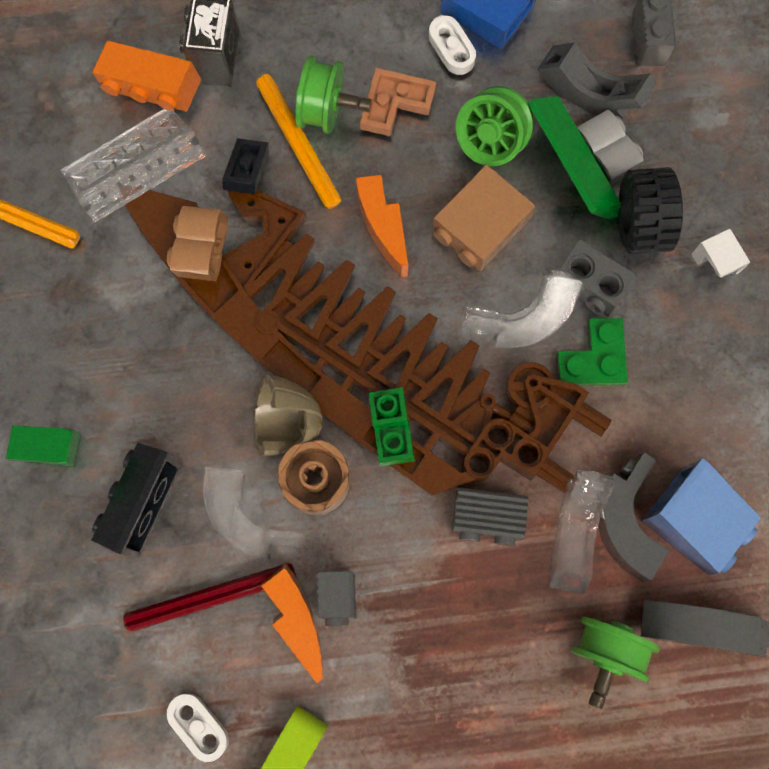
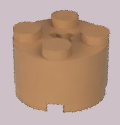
(312, 458)

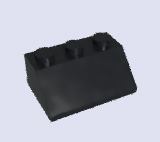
(136, 500)

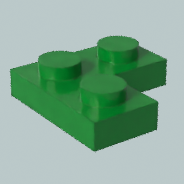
(603, 362)

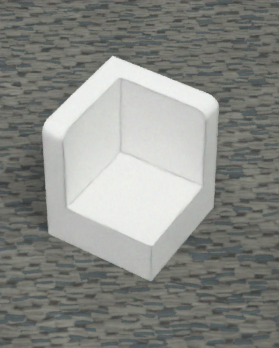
(723, 254)

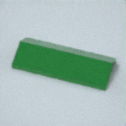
(576, 156)

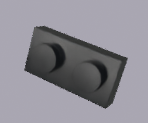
(245, 166)

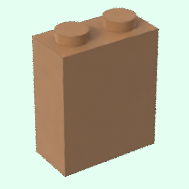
(482, 218)

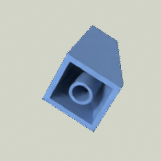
(703, 518)

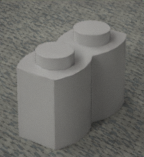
(611, 146)

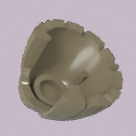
(284, 416)

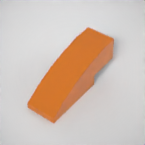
(383, 222)
(296, 620)

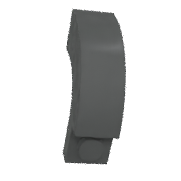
(589, 87)
(619, 528)
(705, 627)

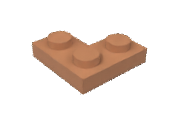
(394, 92)

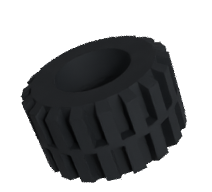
(650, 210)

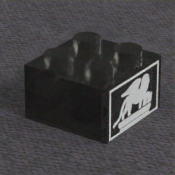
(211, 40)

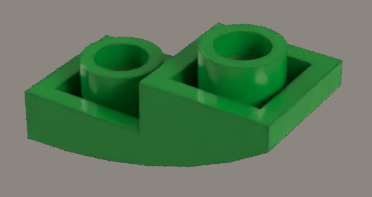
(391, 427)

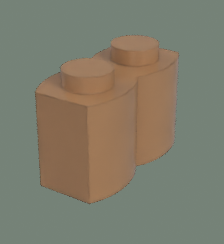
(198, 243)

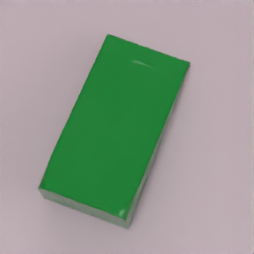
(43, 445)

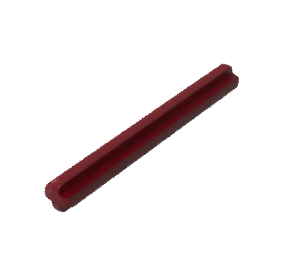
(198, 600)

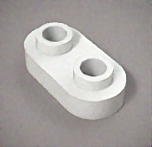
(454, 47)
(194, 730)

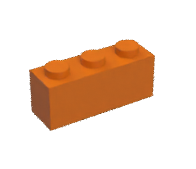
(146, 76)

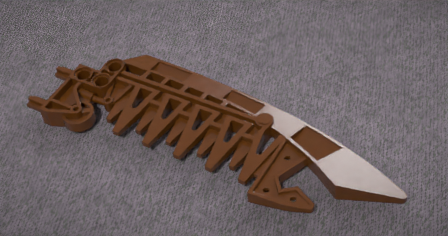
(463, 422)

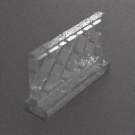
(133, 176)

